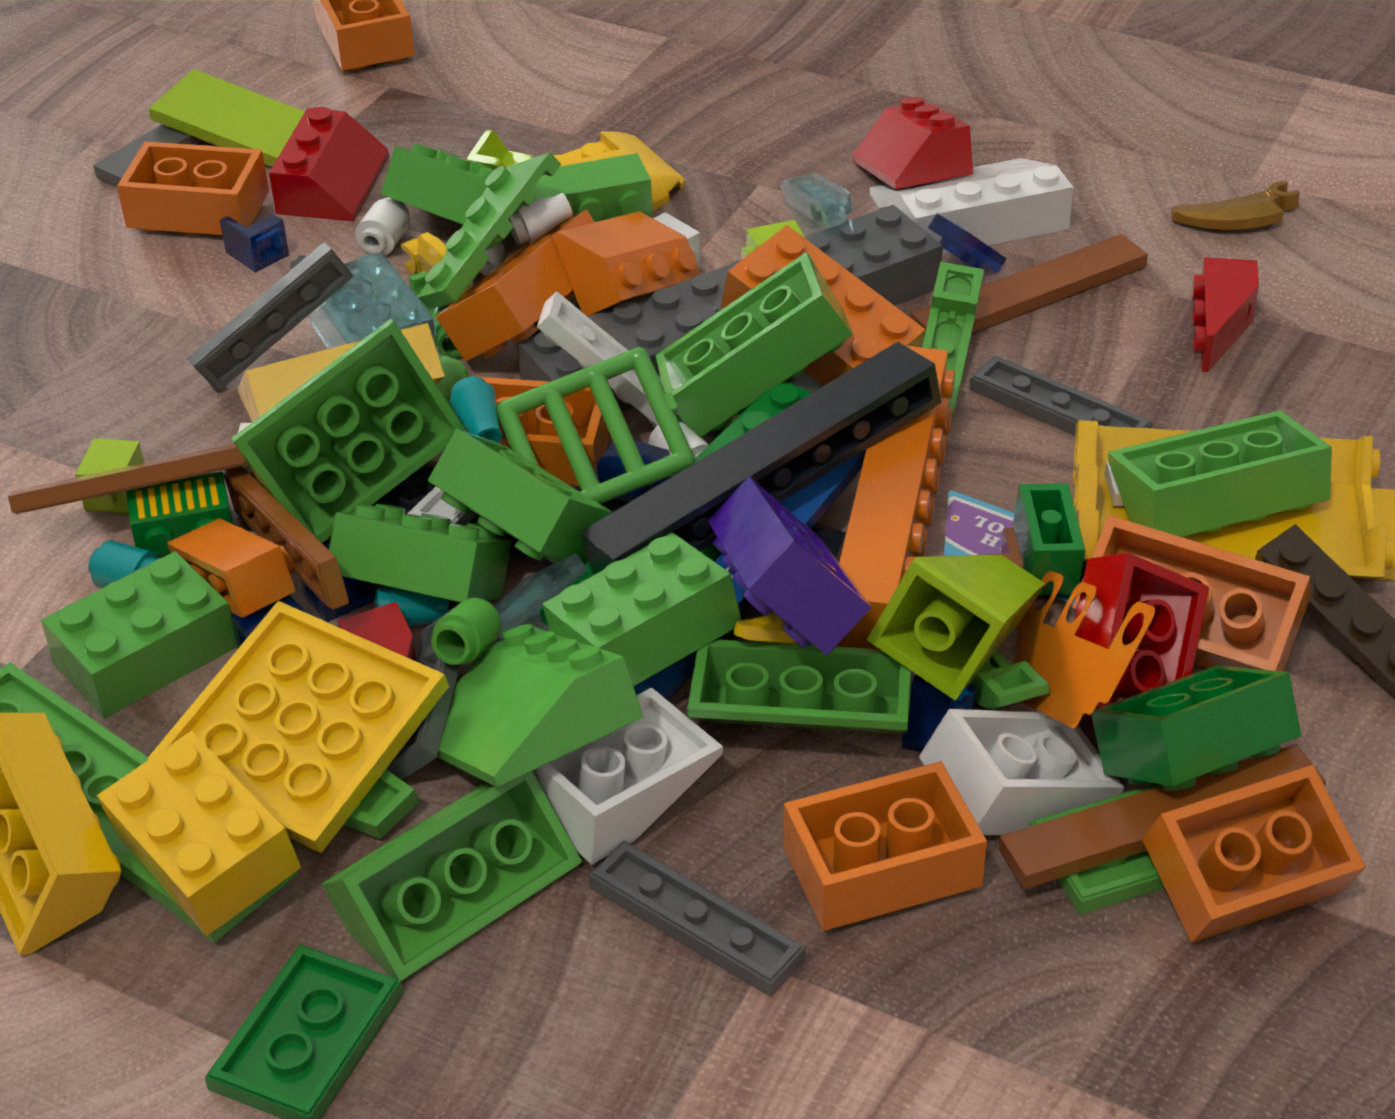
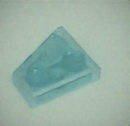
(527, 597)

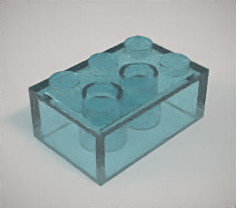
(367, 303)

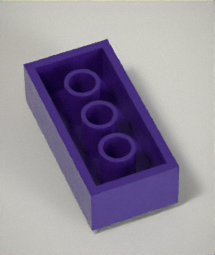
(786, 568)

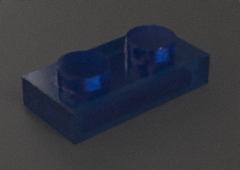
(965, 245)

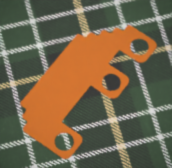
(1076, 669)

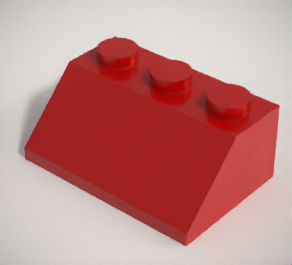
(916, 145)
(326, 167)
(1173, 635)

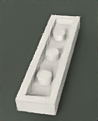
(590, 344)

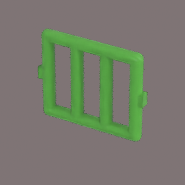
(596, 378)

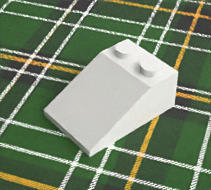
(1017, 766)
(627, 777)

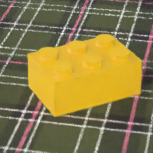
(199, 832)

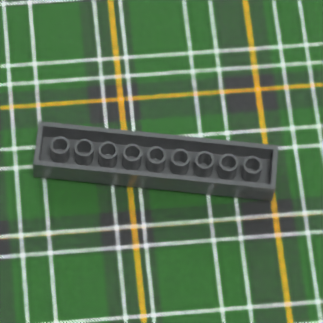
(877, 248)

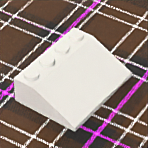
(993, 204)

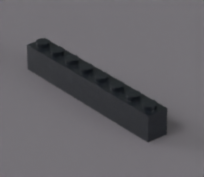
(777, 454)

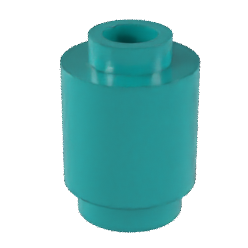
(116, 560)

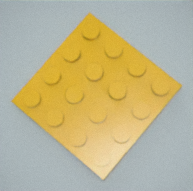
(310, 718)

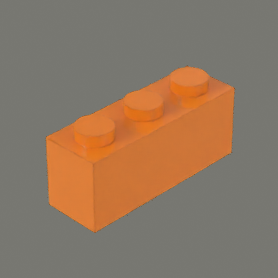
(237, 565)

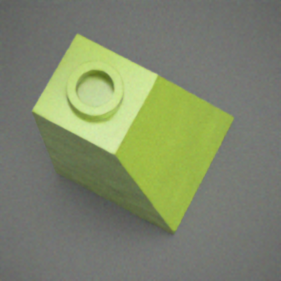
(953, 616)

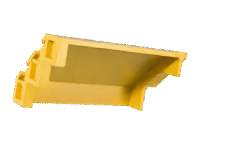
(1351, 527)

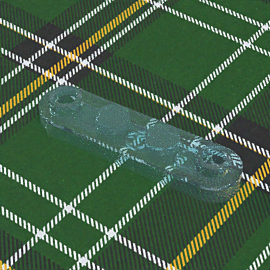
(818, 198)

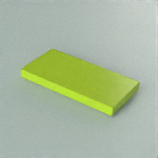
(226, 115)

